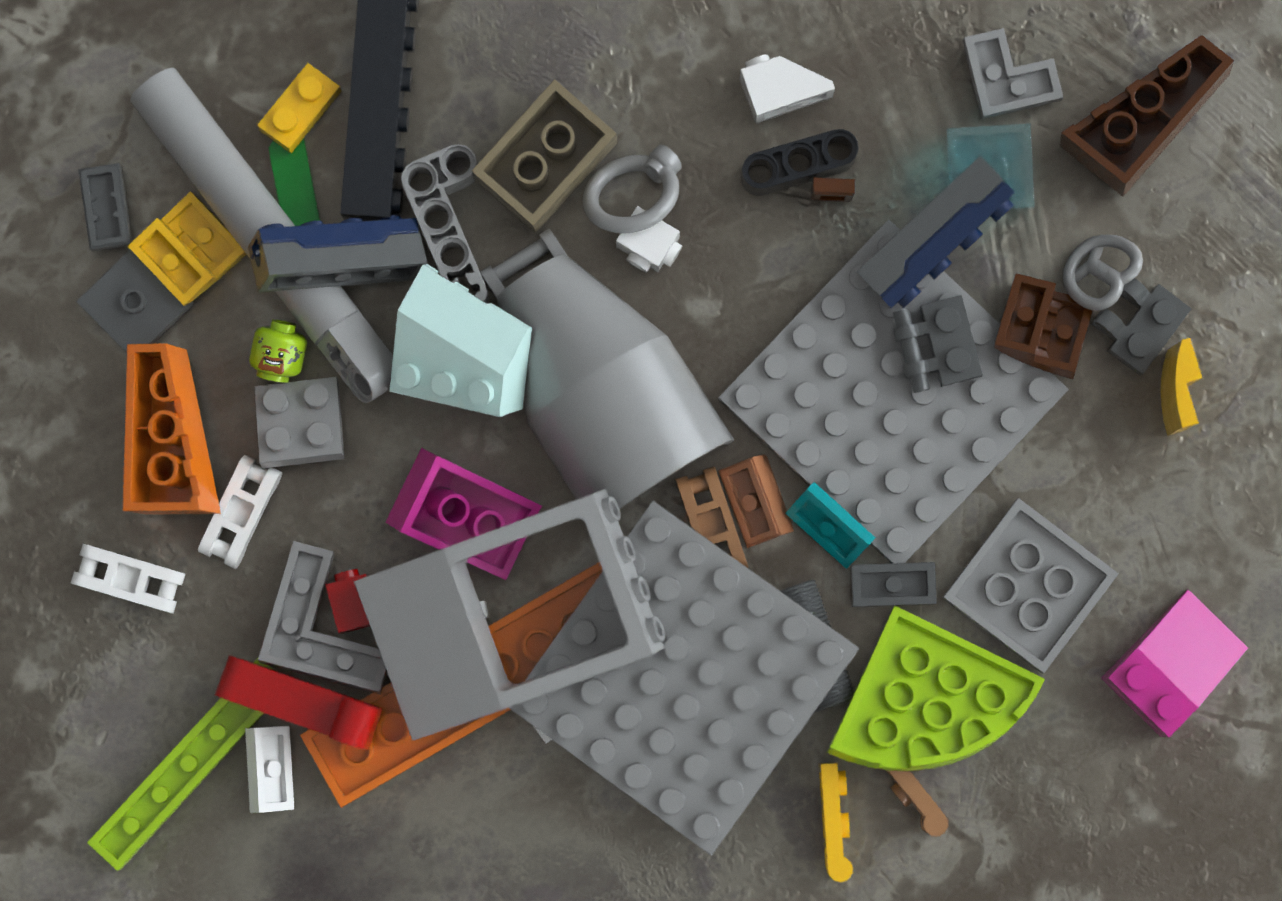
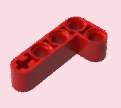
(299, 702)

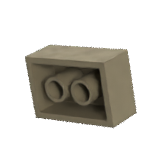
(545, 156)

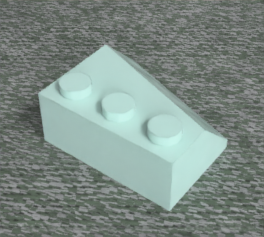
(458, 348)

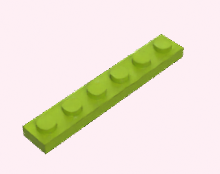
(173, 781)

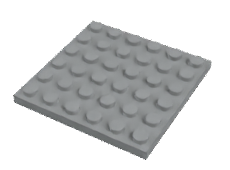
(848, 419)
(710, 710)

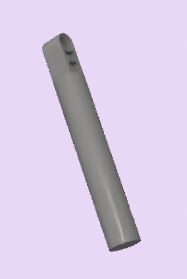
(245, 207)

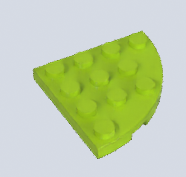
(929, 699)

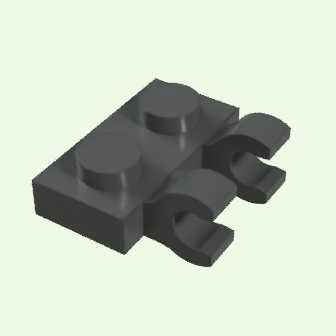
(1147, 330)

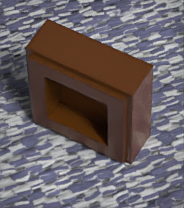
(832, 189)

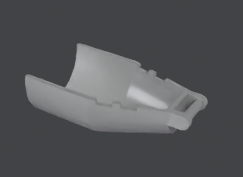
(602, 380)

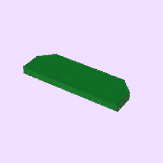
(294, 183)

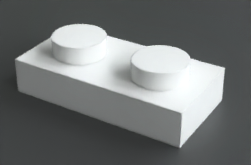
(269, 769)

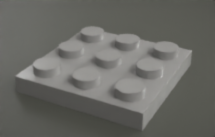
(1030, 585)

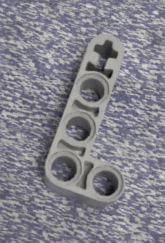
(436, 199)

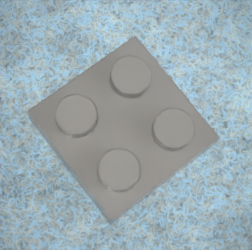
(299, 422)

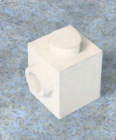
(650, 246)

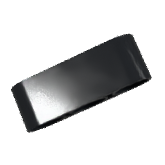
(813, 147)

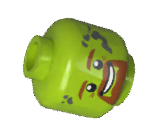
(277, 351)

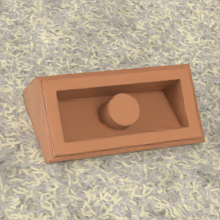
(756, 500)

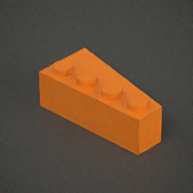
(164, 436)

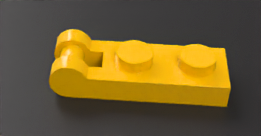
(834, 823)

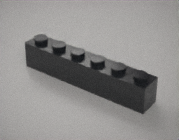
(377, 109)

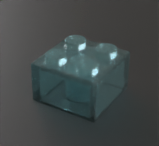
(1004, 149)

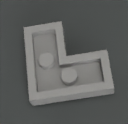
(1000, 85)

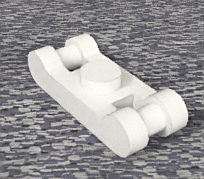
(239, 511)
(127, 578)

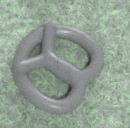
(1099, 269)

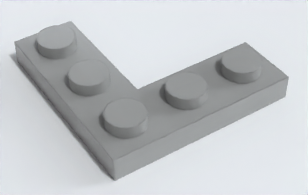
(290, 637)

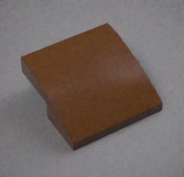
(1043, 327)

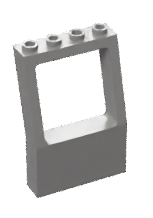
(440, 640)

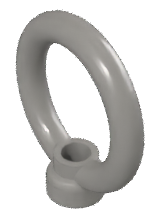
(659, 166)

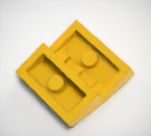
(187, 249)
(1178, 373)

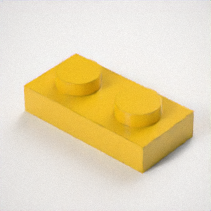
(299, 108)

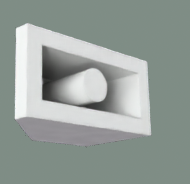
(781, 87)

